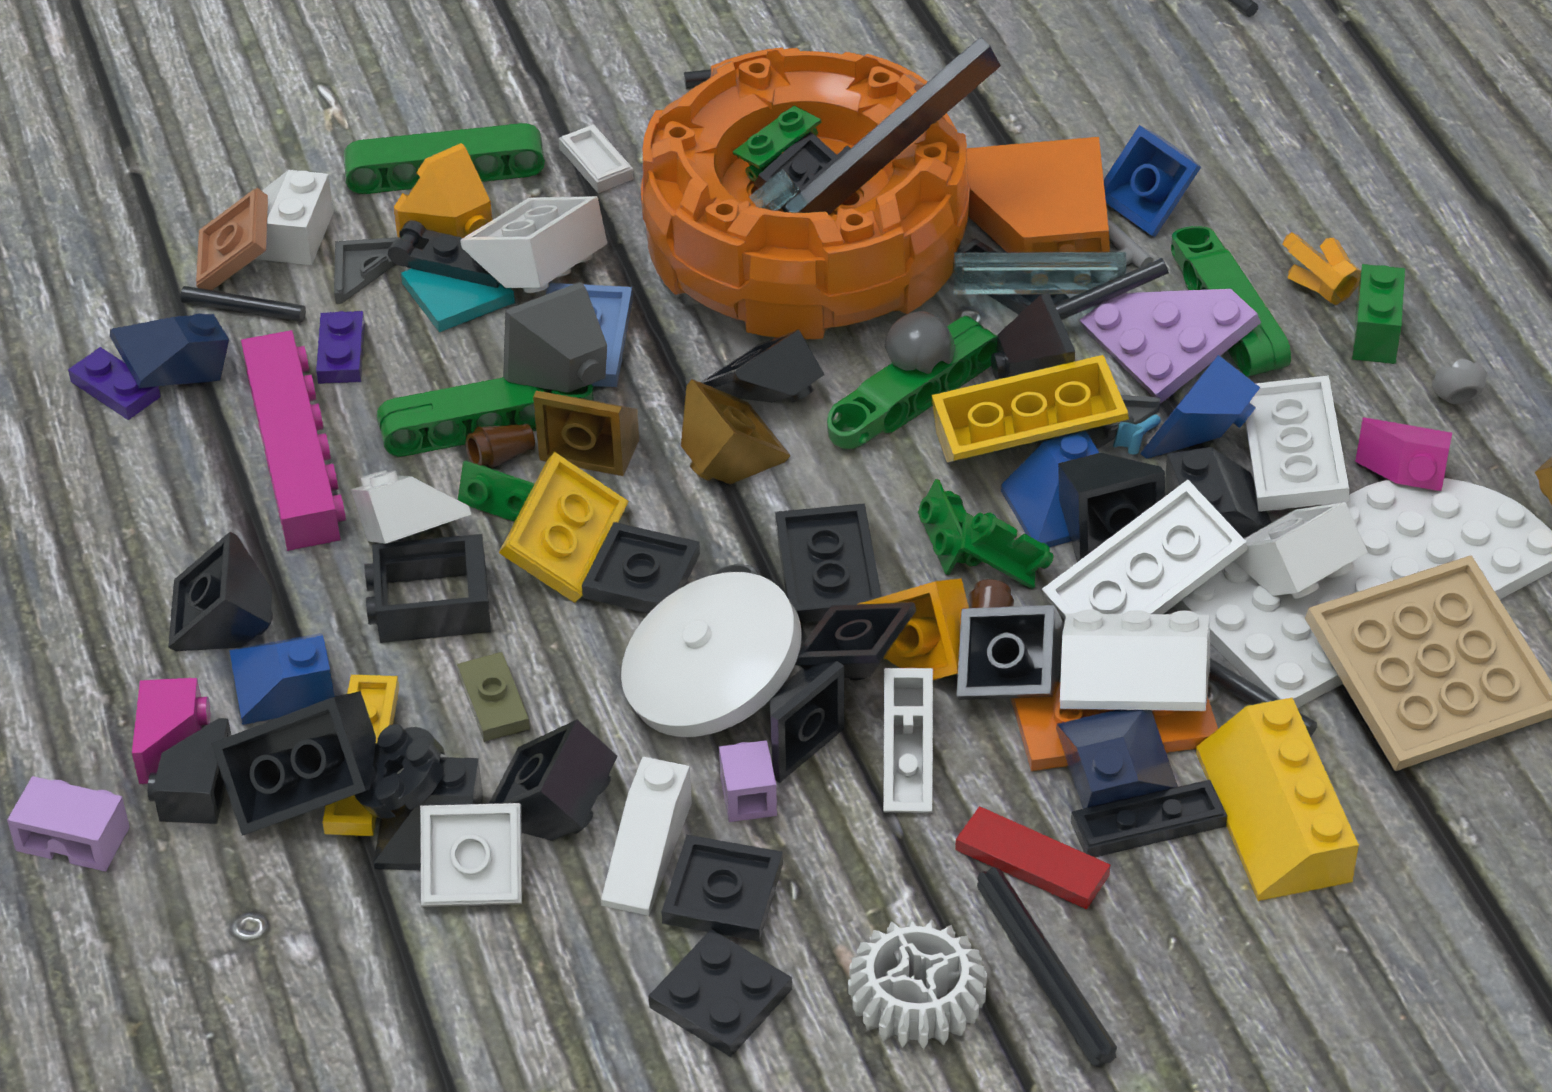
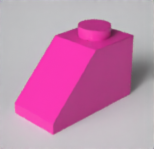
(1404, 452)
(165, 716)

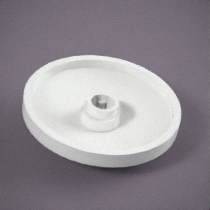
(711, 654)

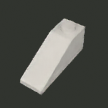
(908, 740)
(647, 835)

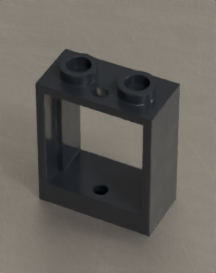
(423, 561)

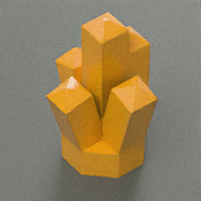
(1331, 273)

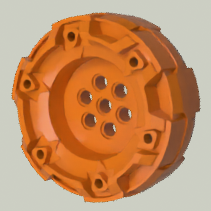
(801, 270)

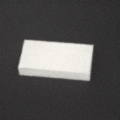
(596, 158)

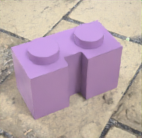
(68, 822)

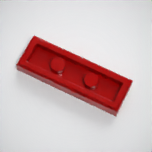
(1033, 857)

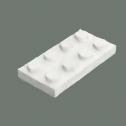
(1296, 445)
(1151, 559)

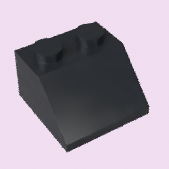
(1222, 483)
(557, 780)

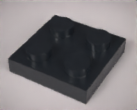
(639, 567)
(722, 887)
(720, 992)

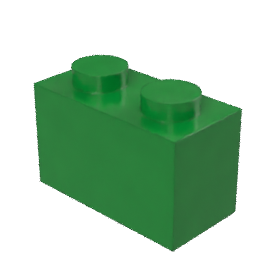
(1378, 313)

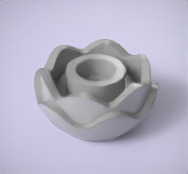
(1460, 381)

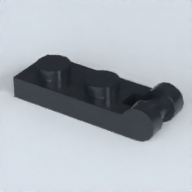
(437, 255)

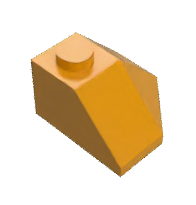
(447, 196)
(933, 631)

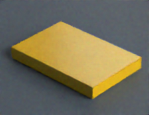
(562, 526)

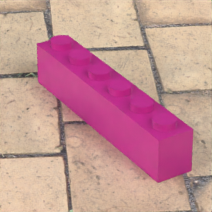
(291, 440)

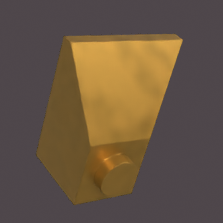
(586, 432)
(726, 436)

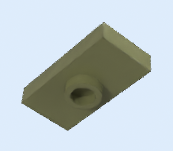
(493, 696)

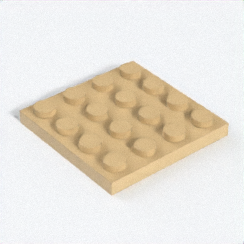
(1433, 662)

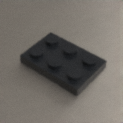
(826, 558)

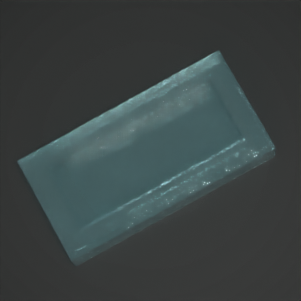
(775, 192)

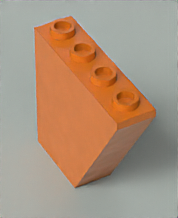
(1040, 195)

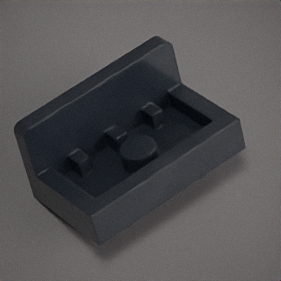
(802, 162)

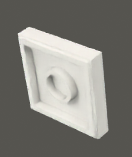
(471, 855)

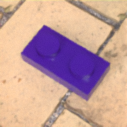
(340, 347)
(112, 383)

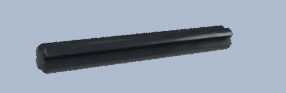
(1047, 967)

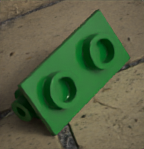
(775, 138)
(492, 491)
(943, 520)
(994, 544)

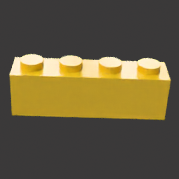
(1027, 408)
(1279, 801)

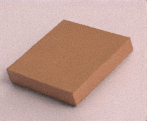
(232, 240)

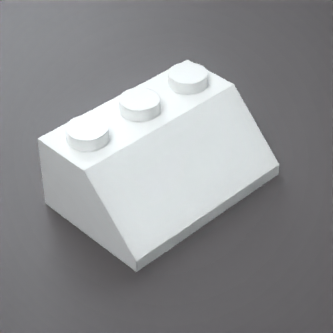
(538, 240)
(1135, 661)

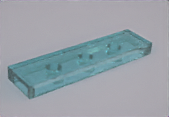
(1035, 272)

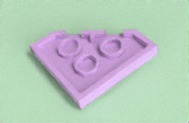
(1169, 334)

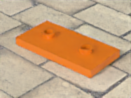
(1042, 745)

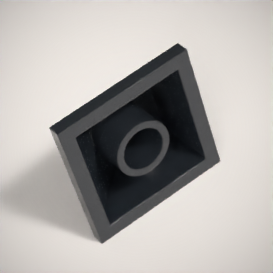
(1032, 341)
(770, 371)
(1105, 495)
(220, 600)
(855, 637)
(1009, 652)
(805, 716)
(400, 836)

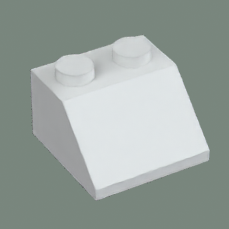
(297, 216)
(402, 506)
(1303, 549)

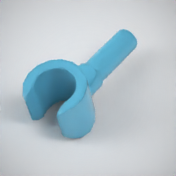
(1131, 435)

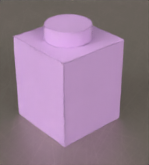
(748, 781)

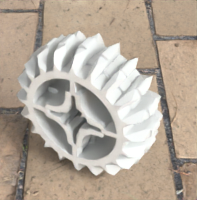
(919, 970)

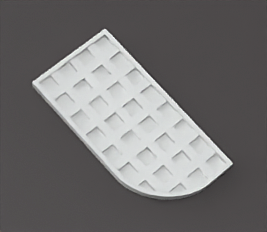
(1404, 534)

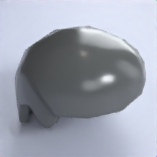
(919, 342)

